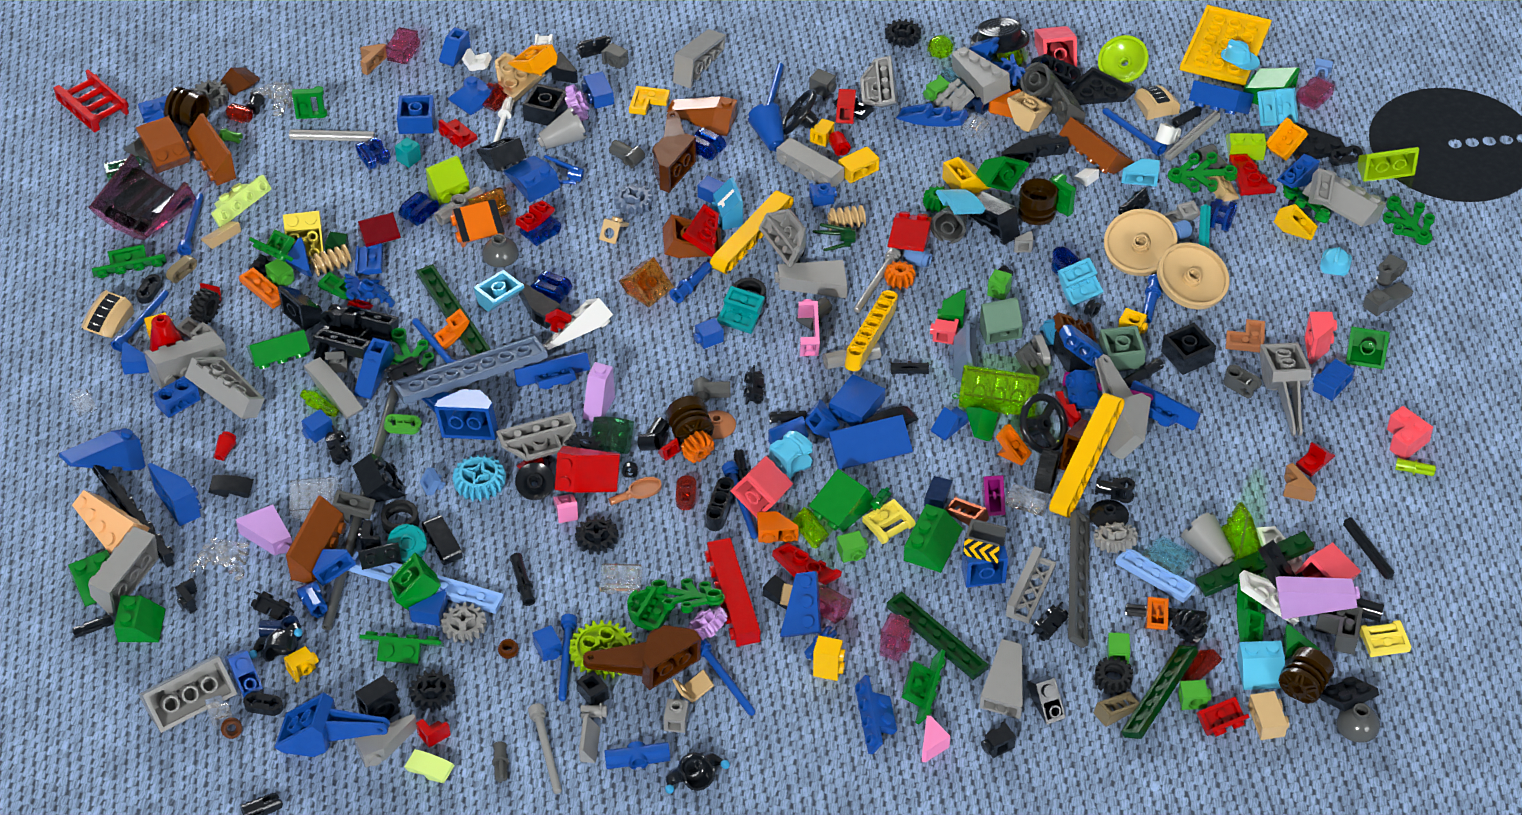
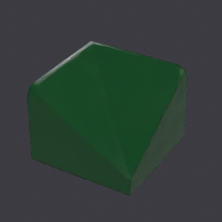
(336, 240)

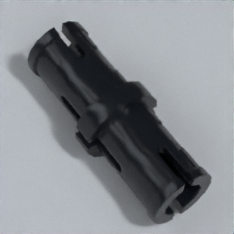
(909, 368)

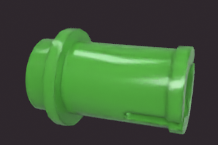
(231, 136)

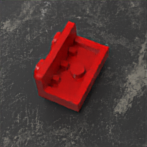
(1222, 716)

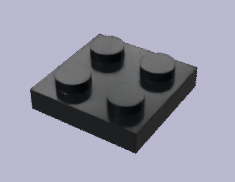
(1349, 693)

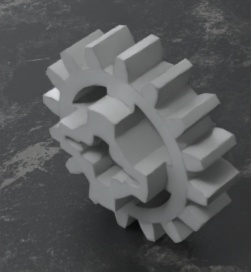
(1115, 537)
(463, 622)

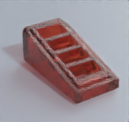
(1201, 665)

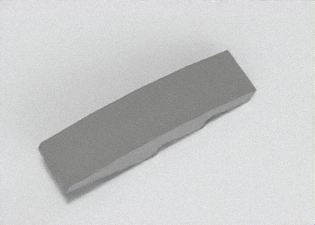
(333, 387)

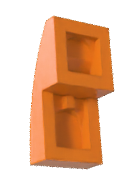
(450, 333)

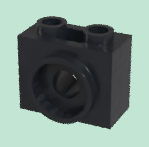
(378, 698)

